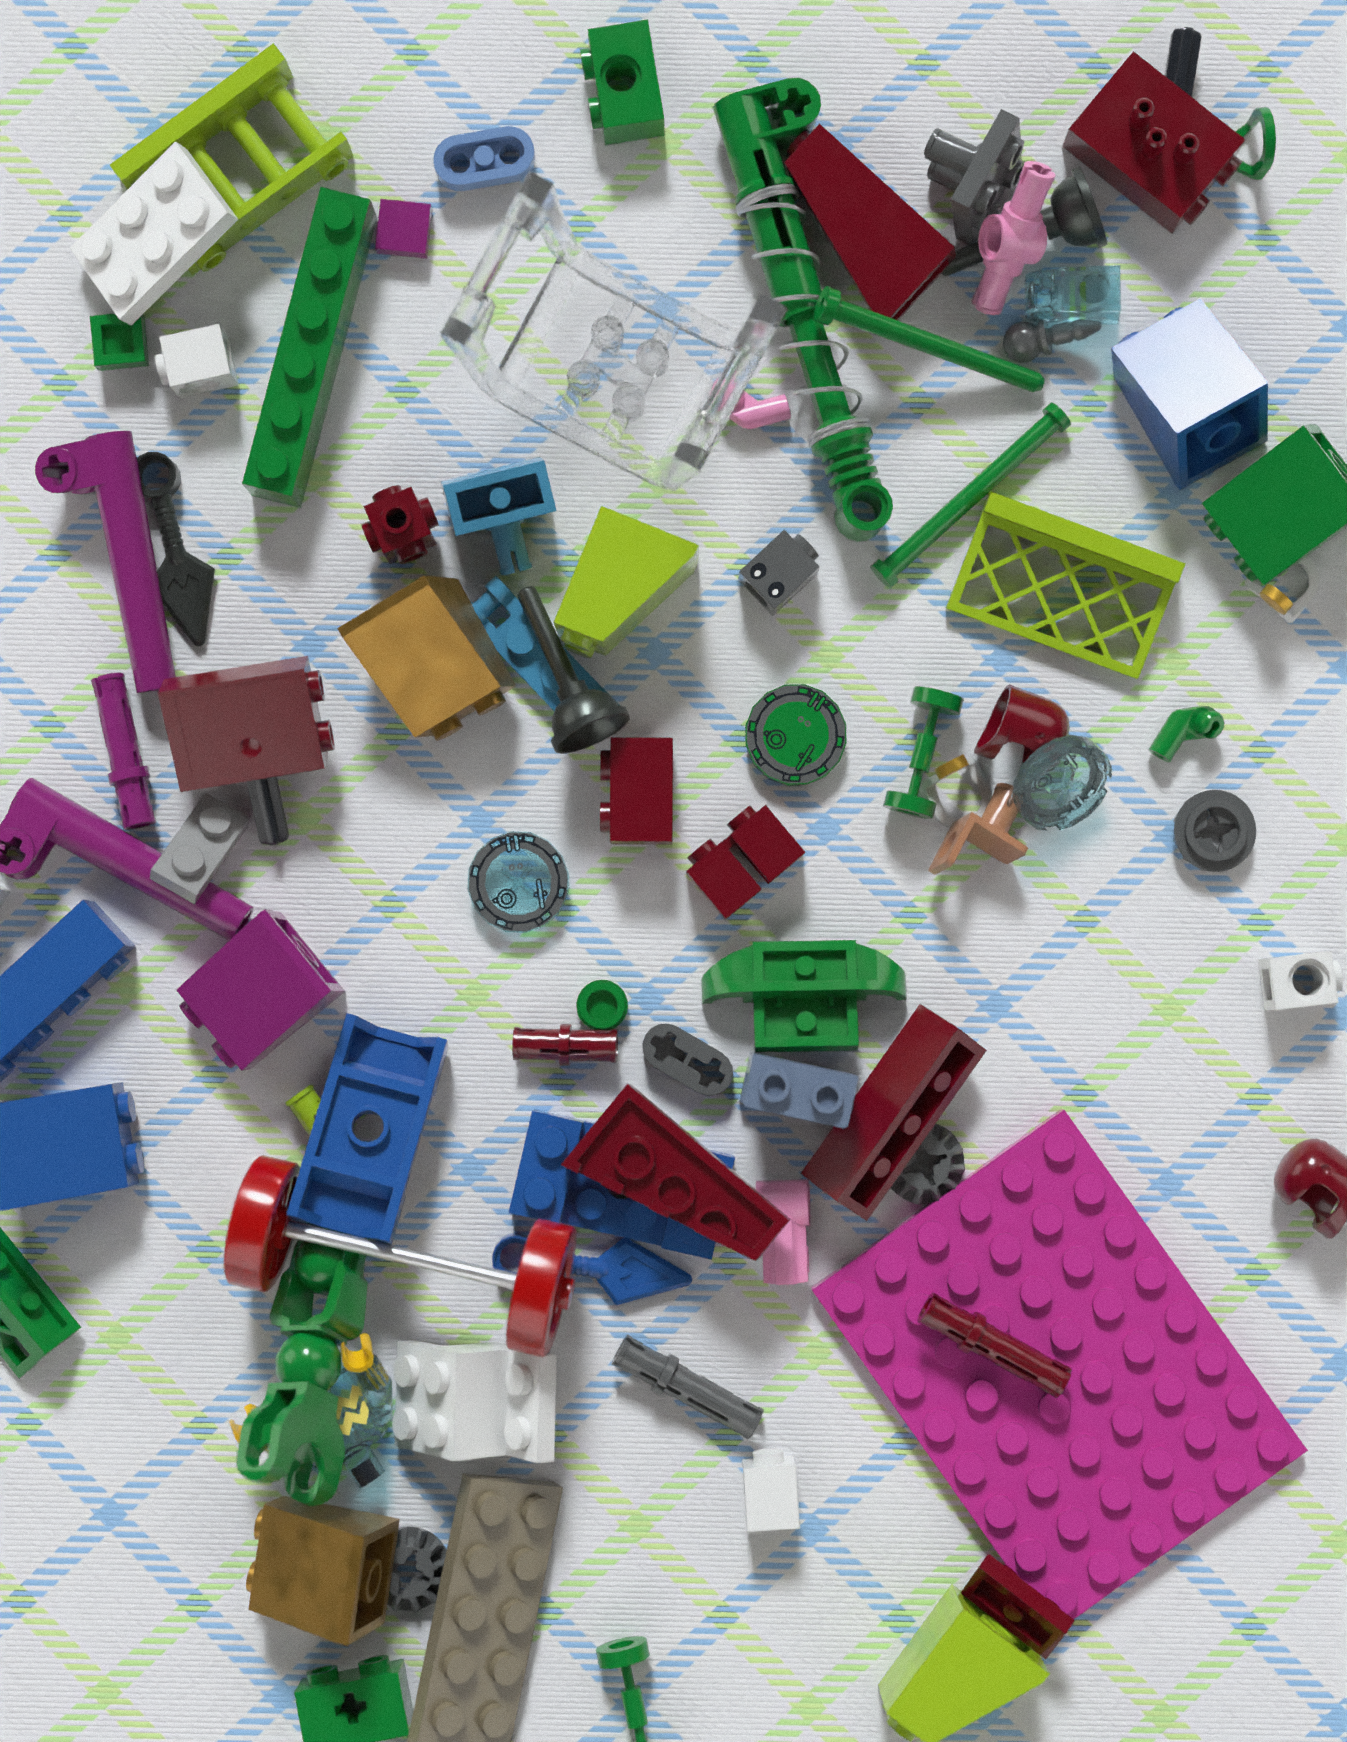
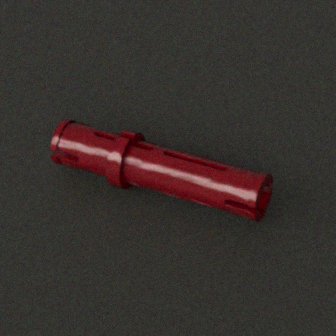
(976, 1335)

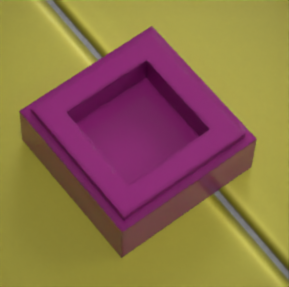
(403, 228)

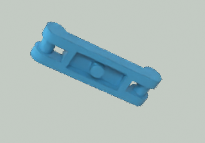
(519, 645)

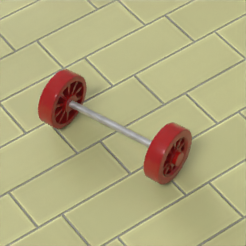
(263, 1234)

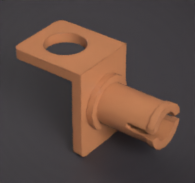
(984, 832)

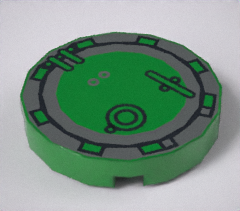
(795, 735)

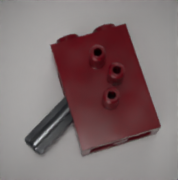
(1155, 138)

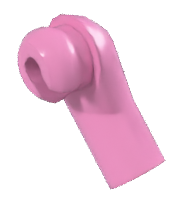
(754, 414)

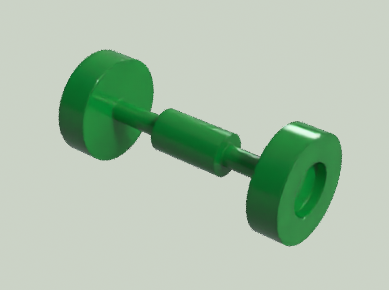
(936, 702)
(622, 1654)

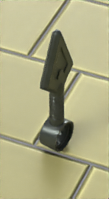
(183, 578)

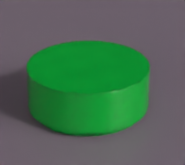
(602, 1005)

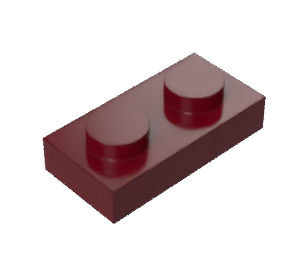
(1017, 1606)

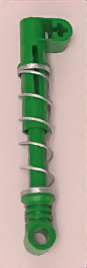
(768, 203)

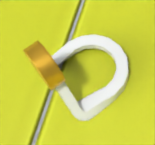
(1279, 601)
(929, 792)

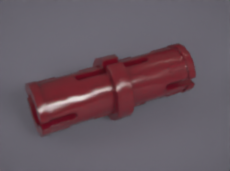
(565, 1044)

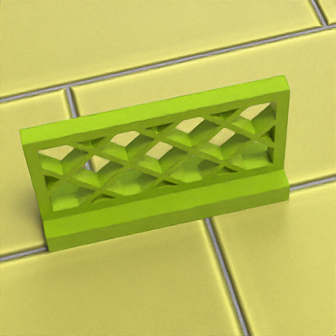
(1078, 542)

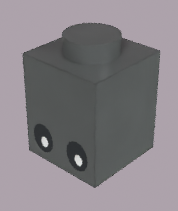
(780, 571)

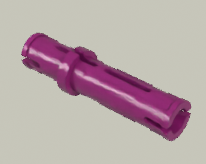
(121, 741)

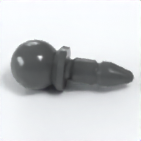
(1026, 341)

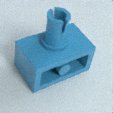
(499, 503)

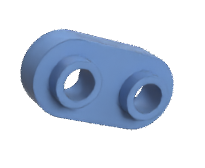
(484, 154)

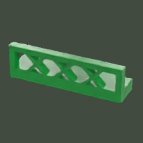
(28, 1312)

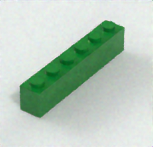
(310, 347)

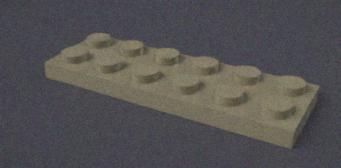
(485, 1610)

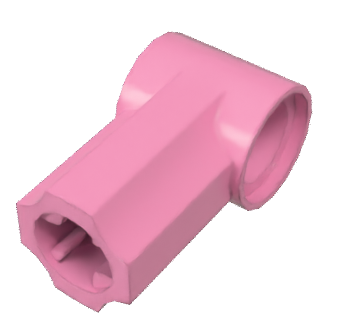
(788, 1255)

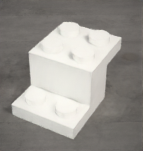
(474, 1401)

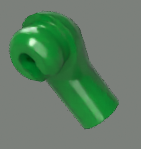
(1185, 725)

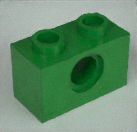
(625, 52)

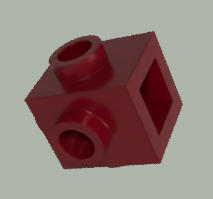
(411, 539)

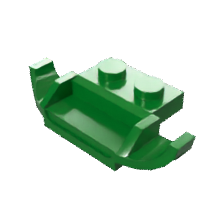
(804, 990)

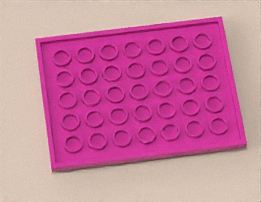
(1158, 1402)

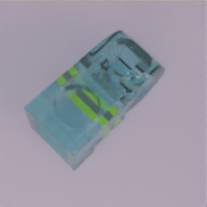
(1074, 294)

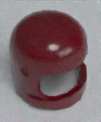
(1023, 720)
(1317, 1177)

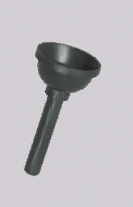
(1070, 216)
(583, 714)

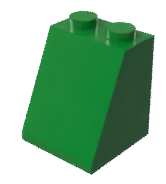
(1282, 505)

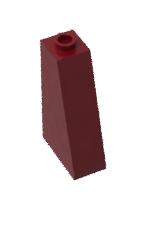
(872, 230)

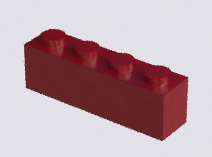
(894, 1112)

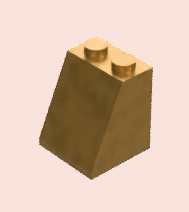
(430, 656)
(322, 1568)

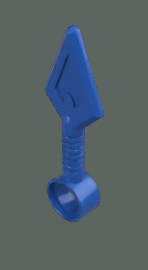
(623, 1271)

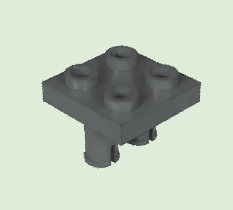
(976, 172)

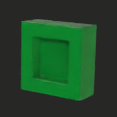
(118, 343)

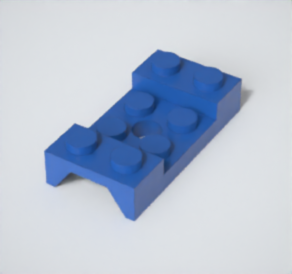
(358, 1183)
(560, 1195)

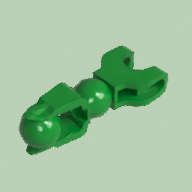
(298, 1411)

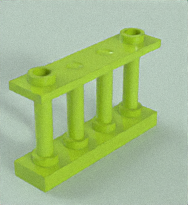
(226, 109)

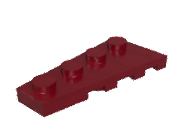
(662, 1166)

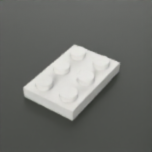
(153, 233)

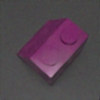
(258, 990)

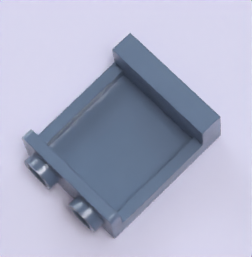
(798, 1090)

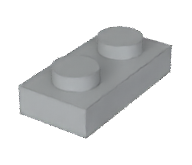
(199, 848)

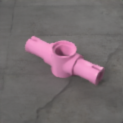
(1013, 238)

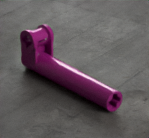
(110, 468)
(45, 817)

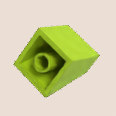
(620, 581)
(956, 1671)

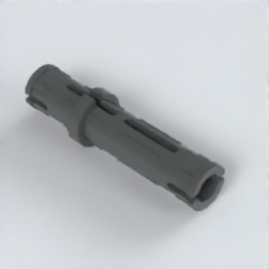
(679, 1382)

